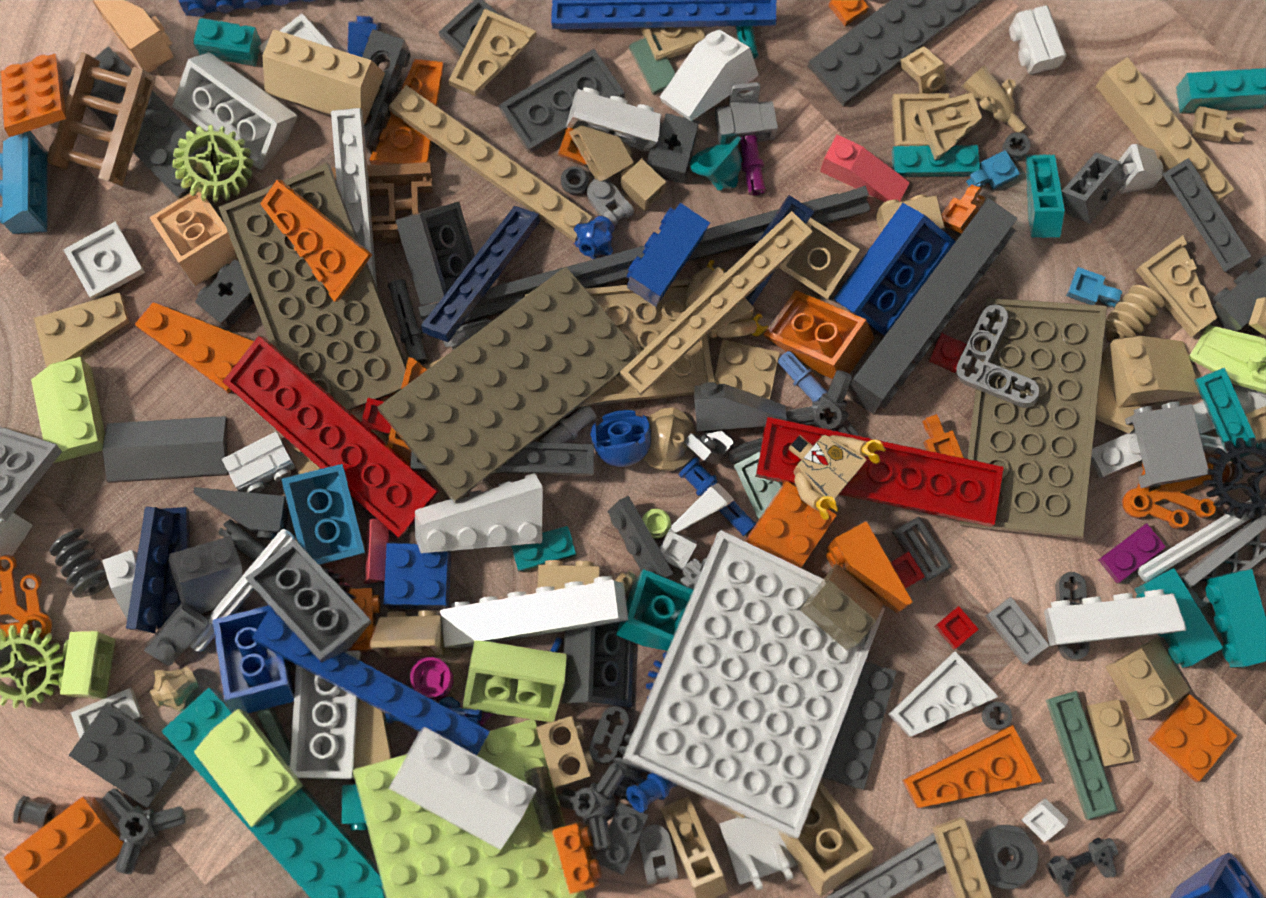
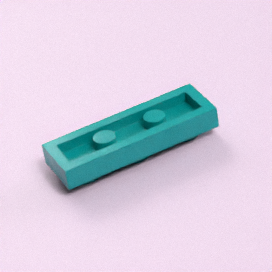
(919, 161)
(1224, 407)

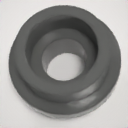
(574, 172)

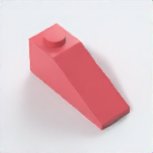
(860, 168)

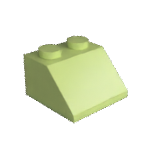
(87, 665)

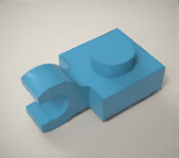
(995, 171)
(1089, 287)

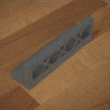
(1206, 215)

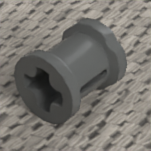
(33, 812)

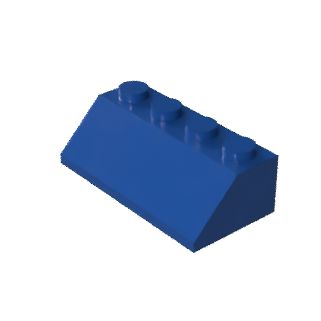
(894, 268)

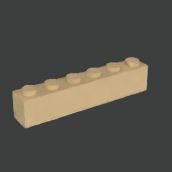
(1157, 125)

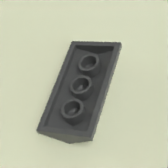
(165, 449)
(309, 601)

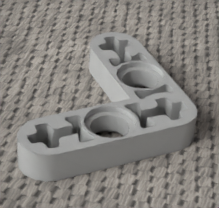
(986, 370)

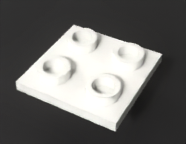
(755, 850)

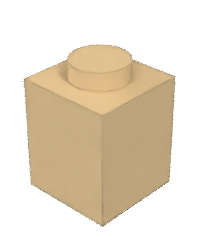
(642, 184)

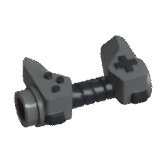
(1099, 852)

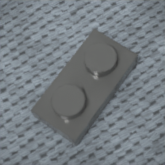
(176, 634)

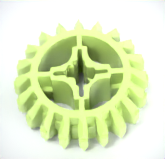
(235, 160)
(34, 662)

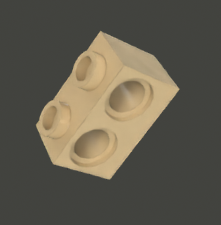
(557, 754)

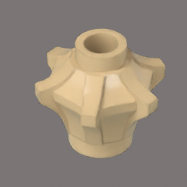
(173, 688)

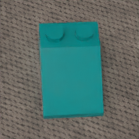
(654, 611)

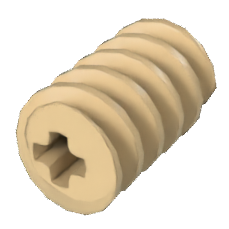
(1132, 313)

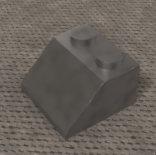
(205, 573)

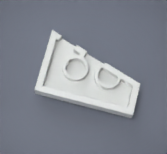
(941, 696)

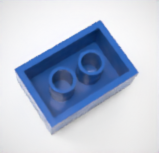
(666, 253)
(249, 672)

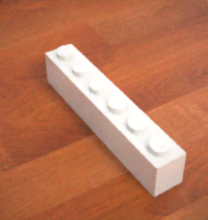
(535, 613)

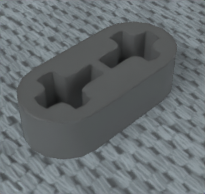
(616, 737)

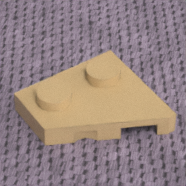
(948, 121)

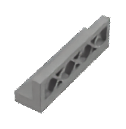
(1222, 554)

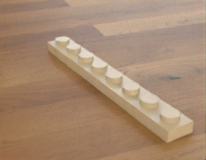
(488, 162)
(716, 303)

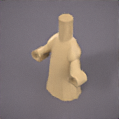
(995, 97)

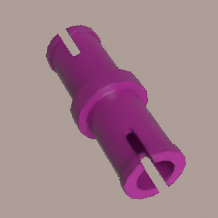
(752, 165)

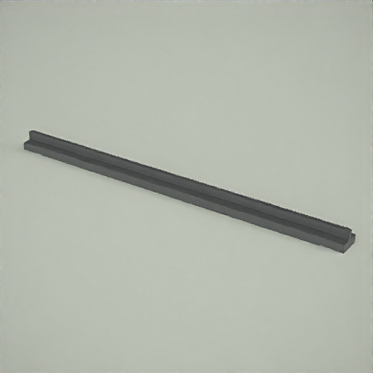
(616, 266)

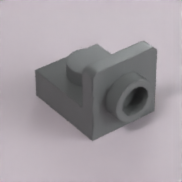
(711, 446)

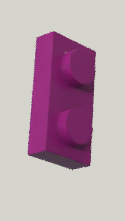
(1131, 553)

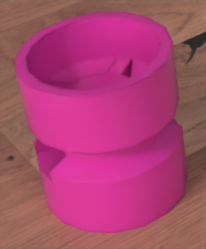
(432, 678)

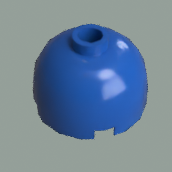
(622, 438)

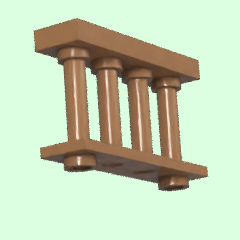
(127, 125)

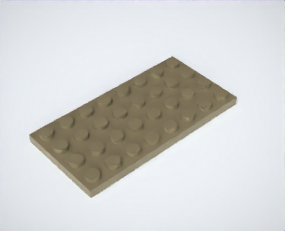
(337, 344)
(508, 384)
(1050, 443)

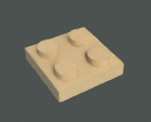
(746, 368)

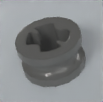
(1015, 138)
(1003, 709)

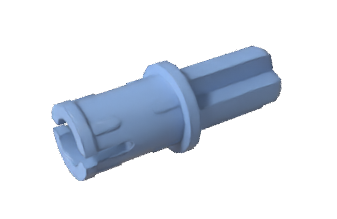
(801, 376)

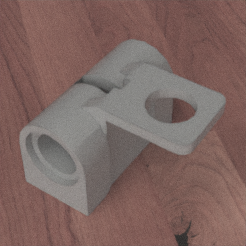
(746, 116)

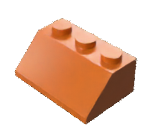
(66, 850)

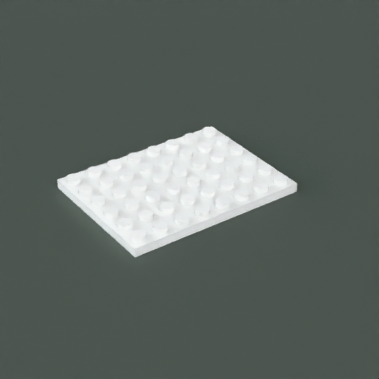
(749, 690)

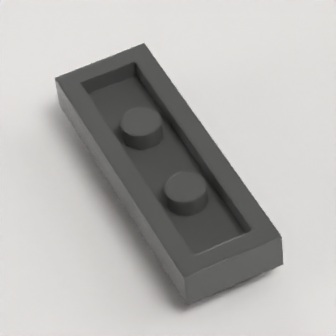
(638, 538)

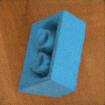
(24, 184)
(323, 514)

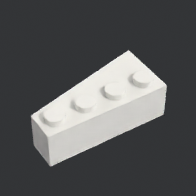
(483, 519)

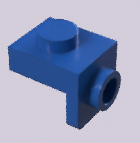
(359, 33)

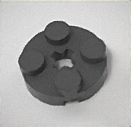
(1018, 844)

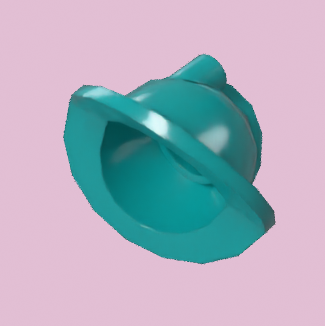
(719, 164)

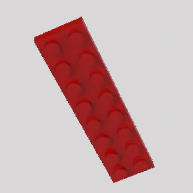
(330, 435)
(901, 478)

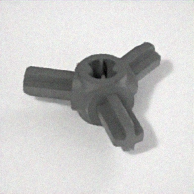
(835, 401)
(596, 805)
(134, 840)

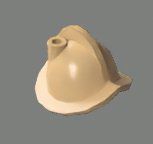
(668, 433)

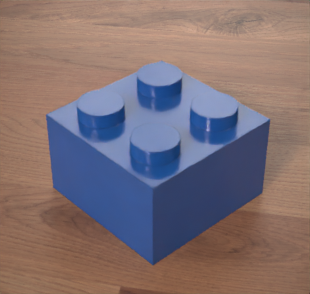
(416, 578)

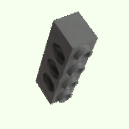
(383, 48)

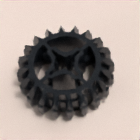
(1252, 490)

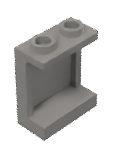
(1168, 444)

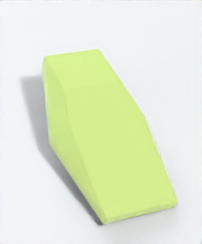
(1236, 352)

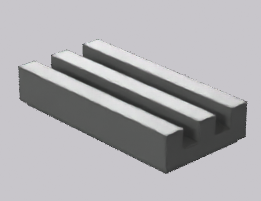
(898, 533)

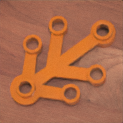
(1172, 493)
(9, 602)

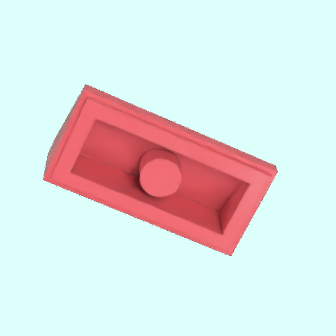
(375, 557)

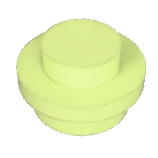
(657, 522)

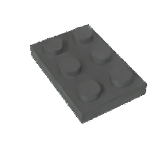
(126, 754)

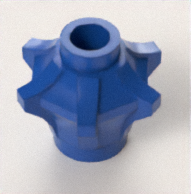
(595, 237)

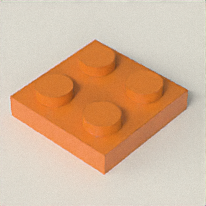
(1192, 737)

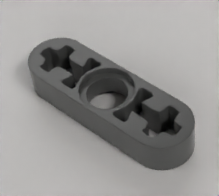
(1064, 594)

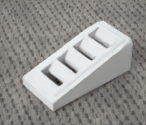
(711, 501)

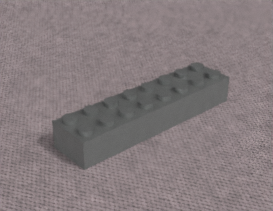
(932, 307)

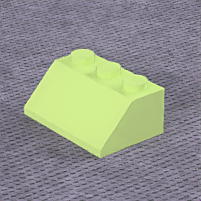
(69, 408)
(514, 681)
(247, 767)

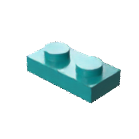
(555, 545)

